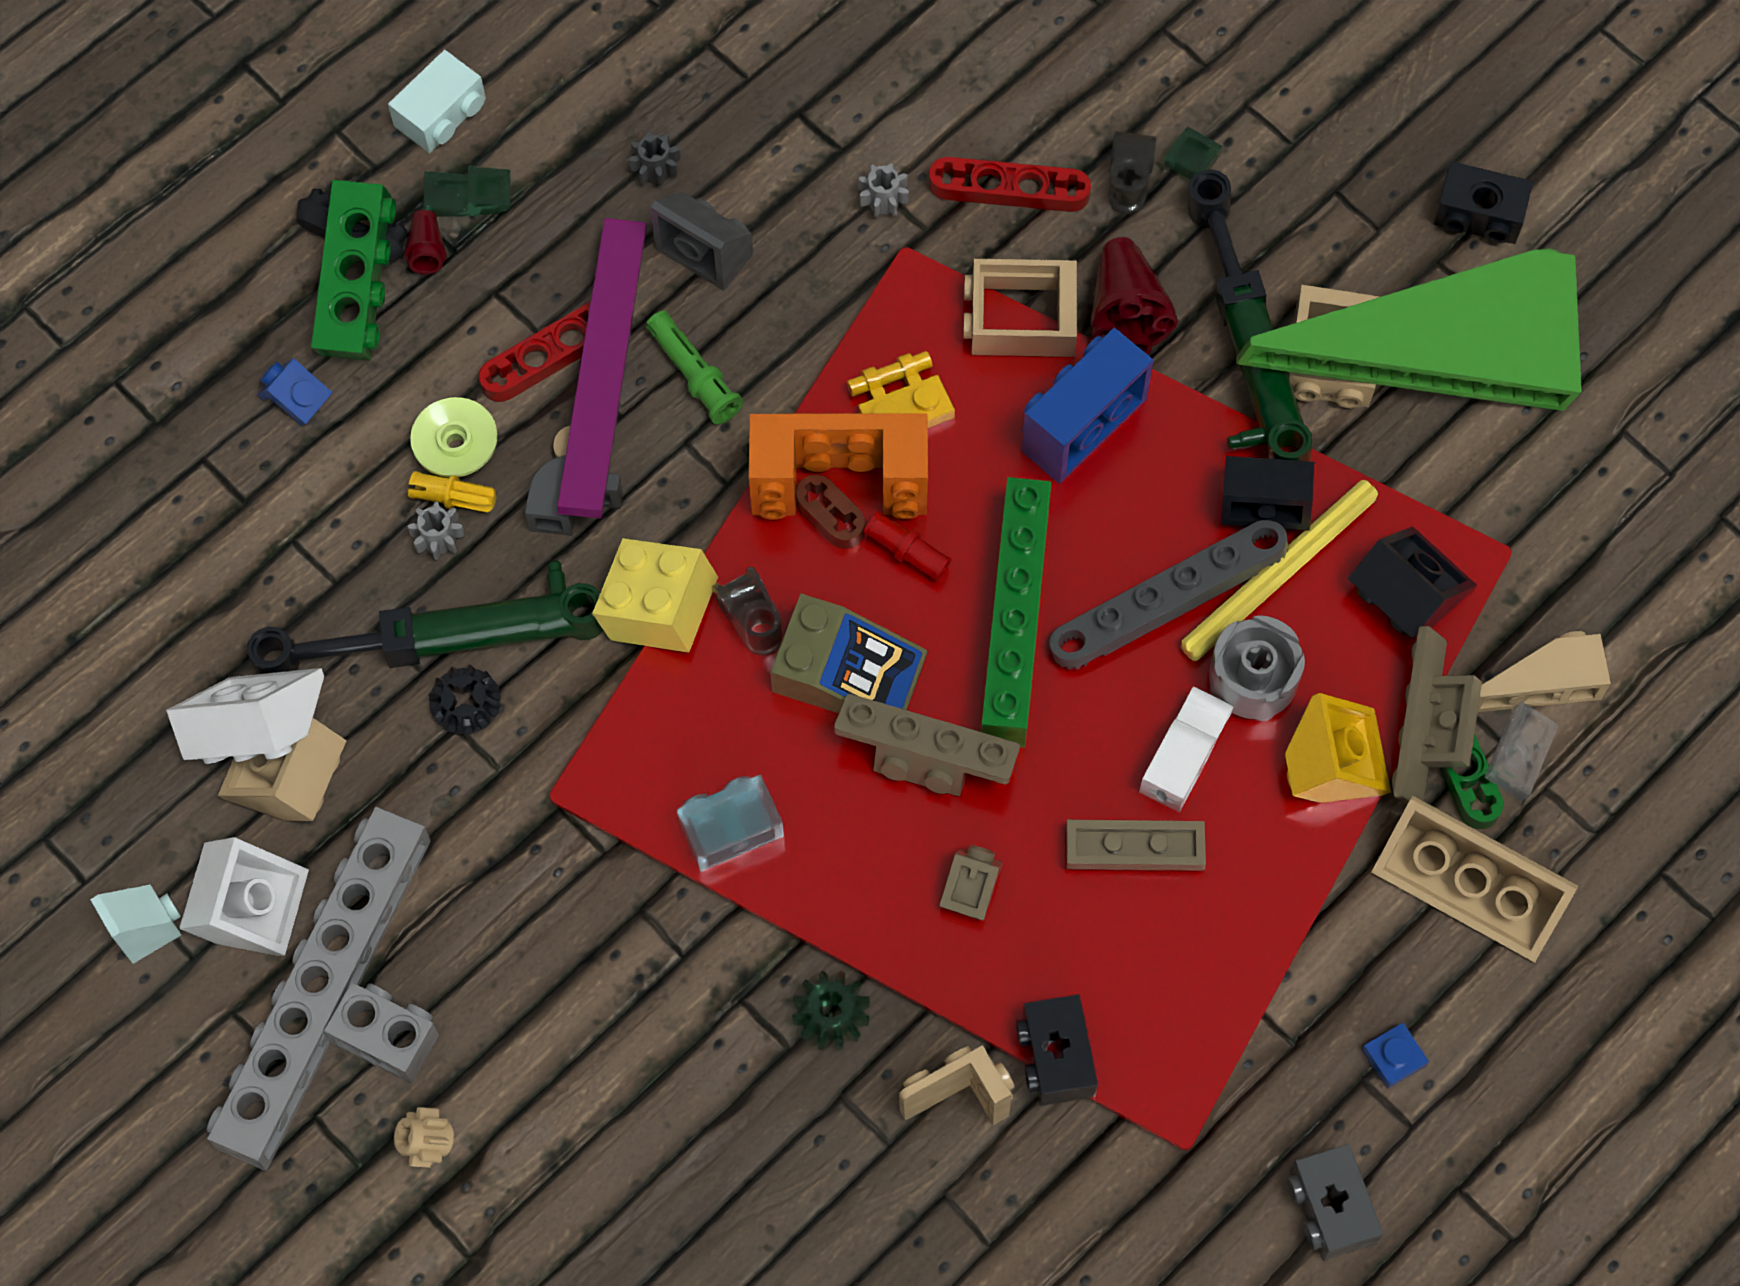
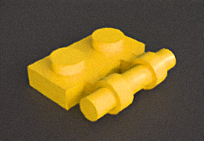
(918, 396)

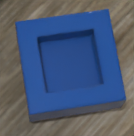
(1395, 1055)

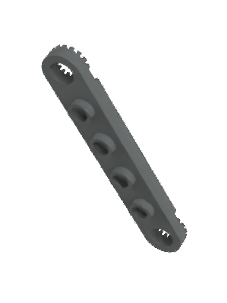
(1169, 594)

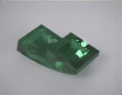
(473, 194)

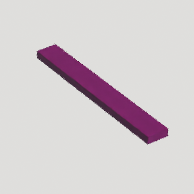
(602, 369)

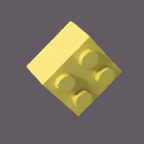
(655, 595)

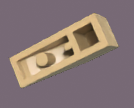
(1557, 673)

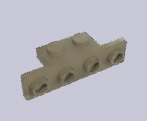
(1437, 718)
(925, 748)

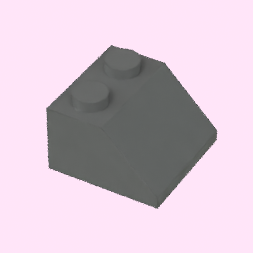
(701, 238)

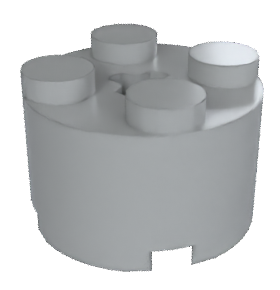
(1261, 643)

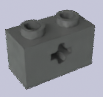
(1337, 1175)

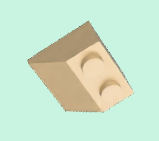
(290, 784)

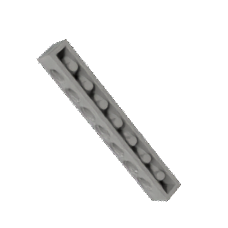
(260, 1138)

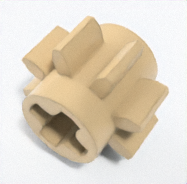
(423, 1137)

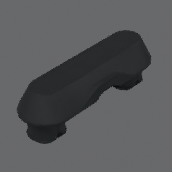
(313, 216)

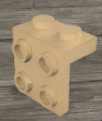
(962, 1069)

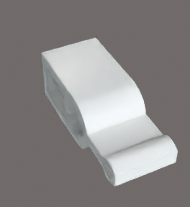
(1185, 749)

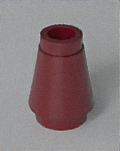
(425, 245)

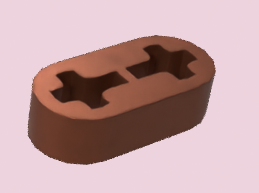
(823, 518)

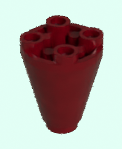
(1130, 297)

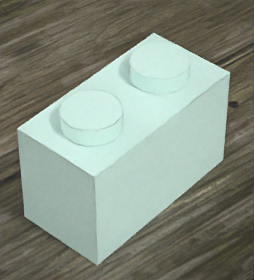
(437, 101)

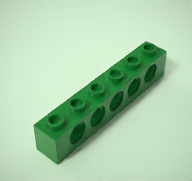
(1016, 609)

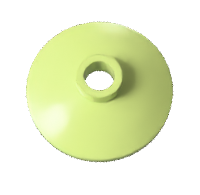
(450, 421)

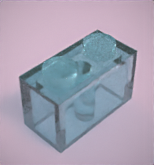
(729, 821)

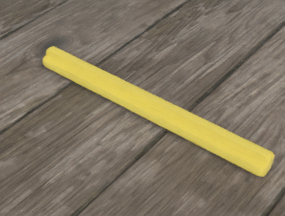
(1272, 577)

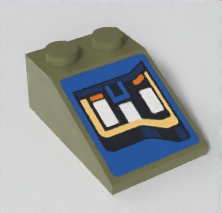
(842, 653)

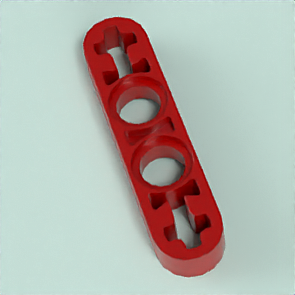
(1008, 191)
(545, 340)

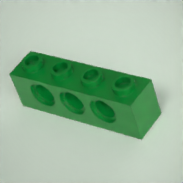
(347, 206)

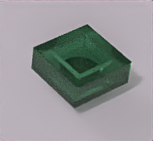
(1192, 153)

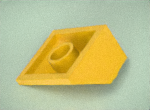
(1336, 752)

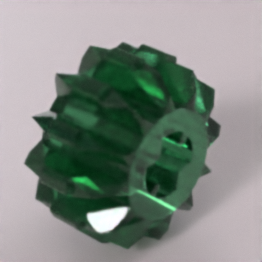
(850, 1008)

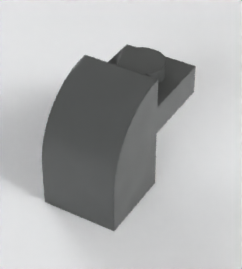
(544, 496)

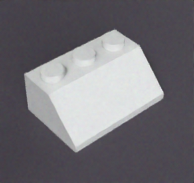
(247, 716)

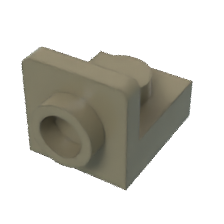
(971, 881)

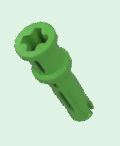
(703, 380)

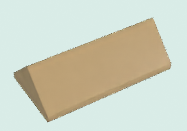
(1474, 879)

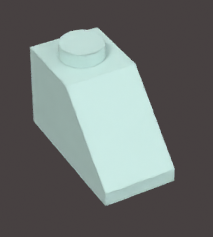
(138, 919)

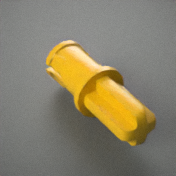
(452, 492)

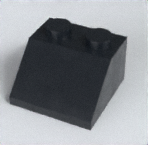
(1410, 581)

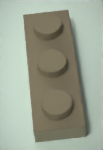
(1135, 845)

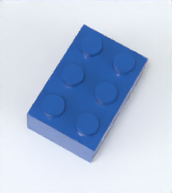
(1086, 404)

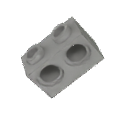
(376, 1040)

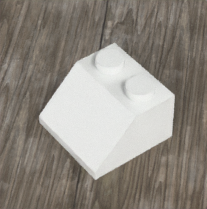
(244, 897)

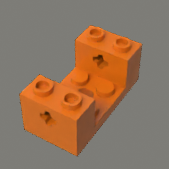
(838, 441)

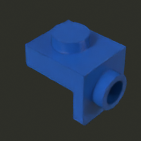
(294, 390)

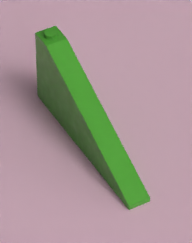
(1476, 334)

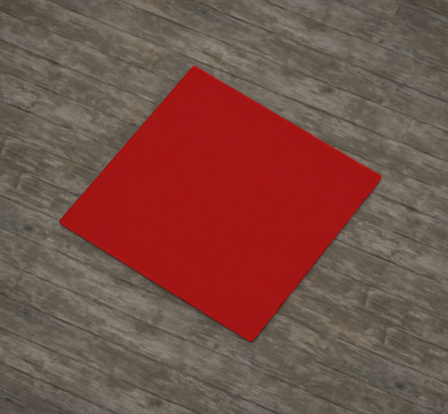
(1162, 958)

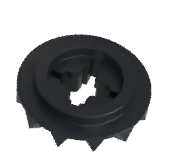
(466, 718)

